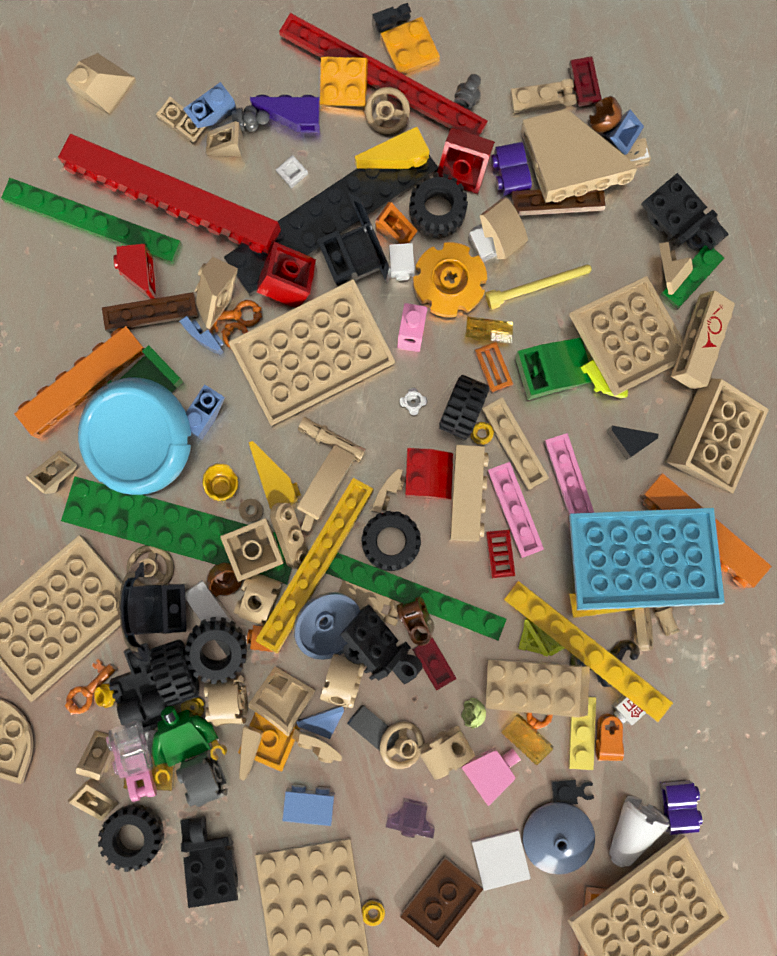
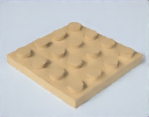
(629, 335)

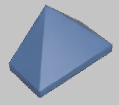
(625, 132)
(323, 722)

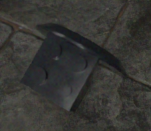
(355, 252)
(149, 610)

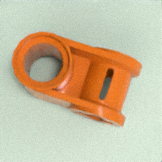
(609, 742)

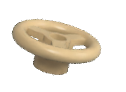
(382, 93)
(164, 579)
(408, 752)

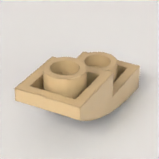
(176, 118)
(393, 483)
(320, 747)

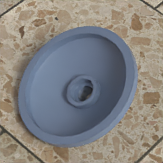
(323, 638)
(554, 824)

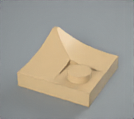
(281, 700)

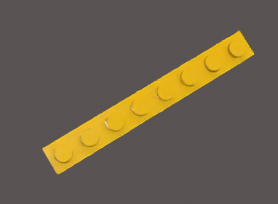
(314, 565)
(589, 651)

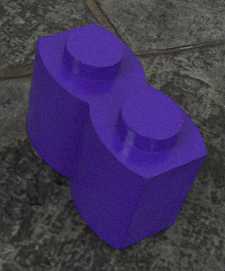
(512, 168)
(681, 807)

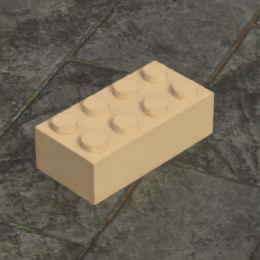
(538, 687)

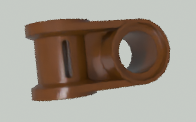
(415, 616)

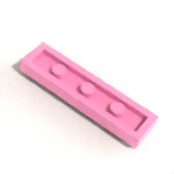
(568, 475)
(515, 509)

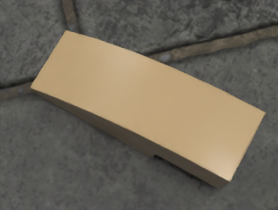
(326, 482)

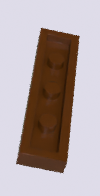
(533, 203)
(149, 311)

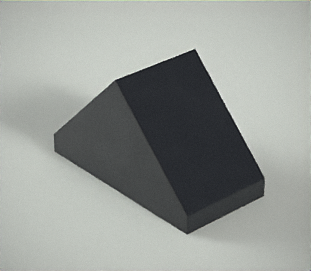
(630, 440)

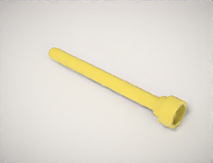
(495, 298)

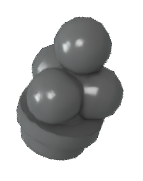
(467, 92)
(250, 118)

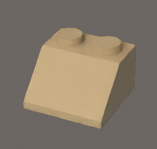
(214, 289)
(252, 549)

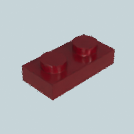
(585, 81)
(434, 664)

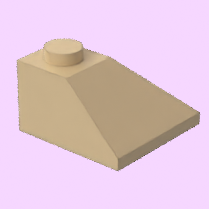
(100, 82)

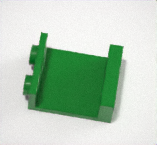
(154, 369)

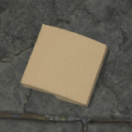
(505, 227)

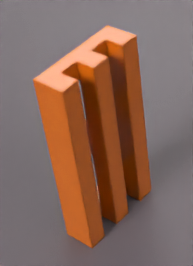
(500, 385)

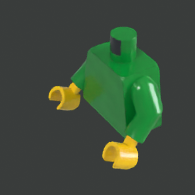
(181, 738)

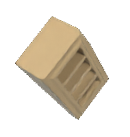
(249, 745)

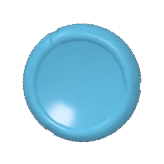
(134, 436)

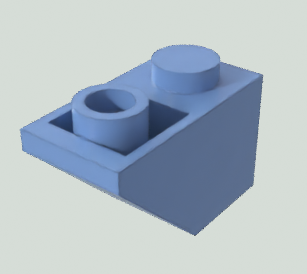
(211, 107)
(204, 411)

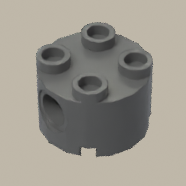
(202, 779)

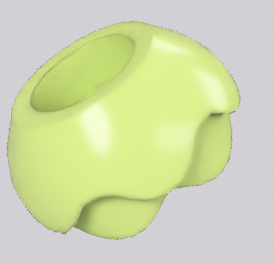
(473, 713)

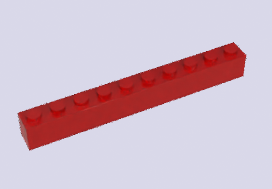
(169, 193)

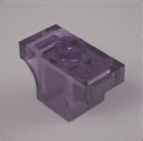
(411, 819)

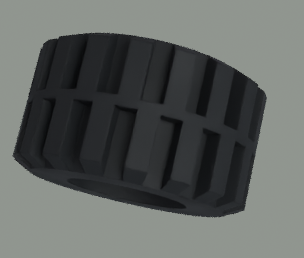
(443, 188)
(464, 407)
(406, 526)
(210, 668)
(171, 673)
(114, 848)

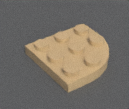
(15, 743)

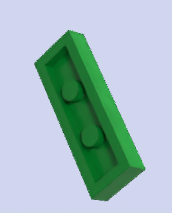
(703, 265)

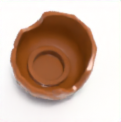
(607, 115)
(222, 580)

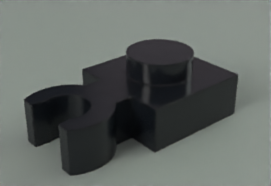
(387, 18)
(567, 791)

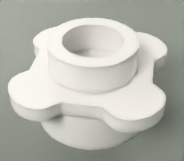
(413, 394)

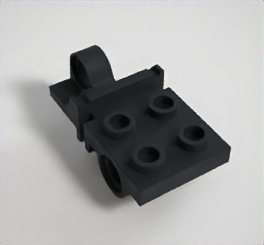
(681, 214)
(375, 645)
(137, 693)
(210, 868)

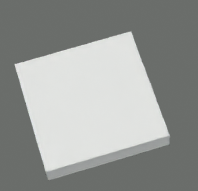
(501, 860)

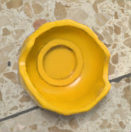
(220, 482)

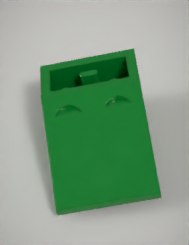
(552, 367)

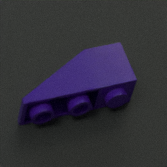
(296, 113)

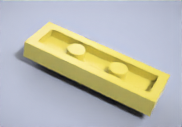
(582, 739)

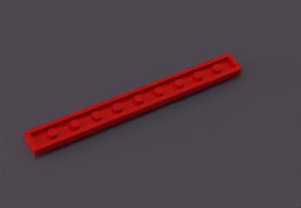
(380, 75)

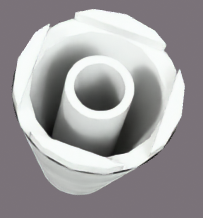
(636, 831)

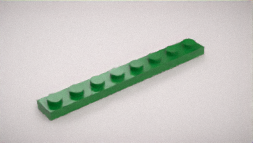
(89, 219)
(406, 591)

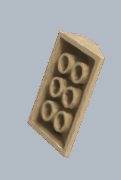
(718, 435)

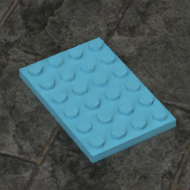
(646, 559)

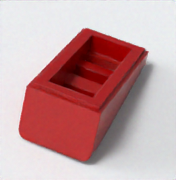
(491, 554)

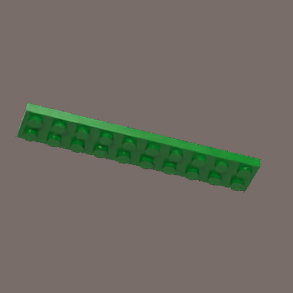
(155, 524)

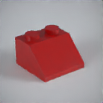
(465, 158)
(137, 267)
(286, 275)
(428, 474)

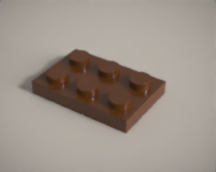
(441, 902)

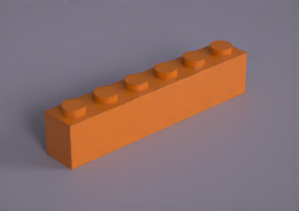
(80, 382)
(734, 554)

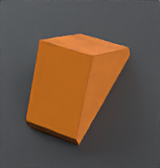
(395, 225)

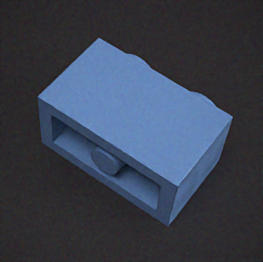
(308, 805)

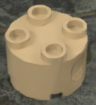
(252, 609)
(342, 681)
(226, 702)
(446, 752)

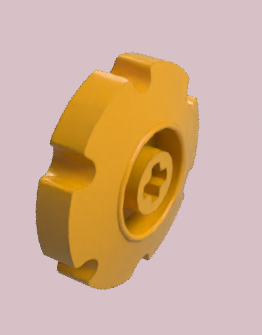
(444, 296)

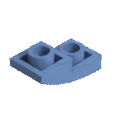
(206, 339)

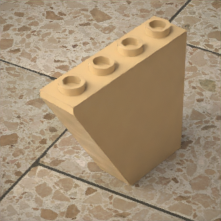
(572, 156)

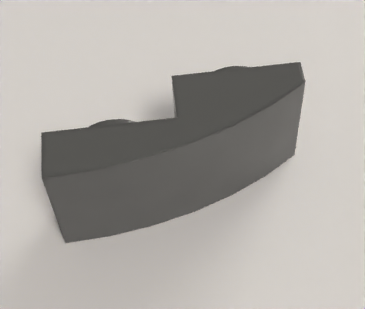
(371, 727)

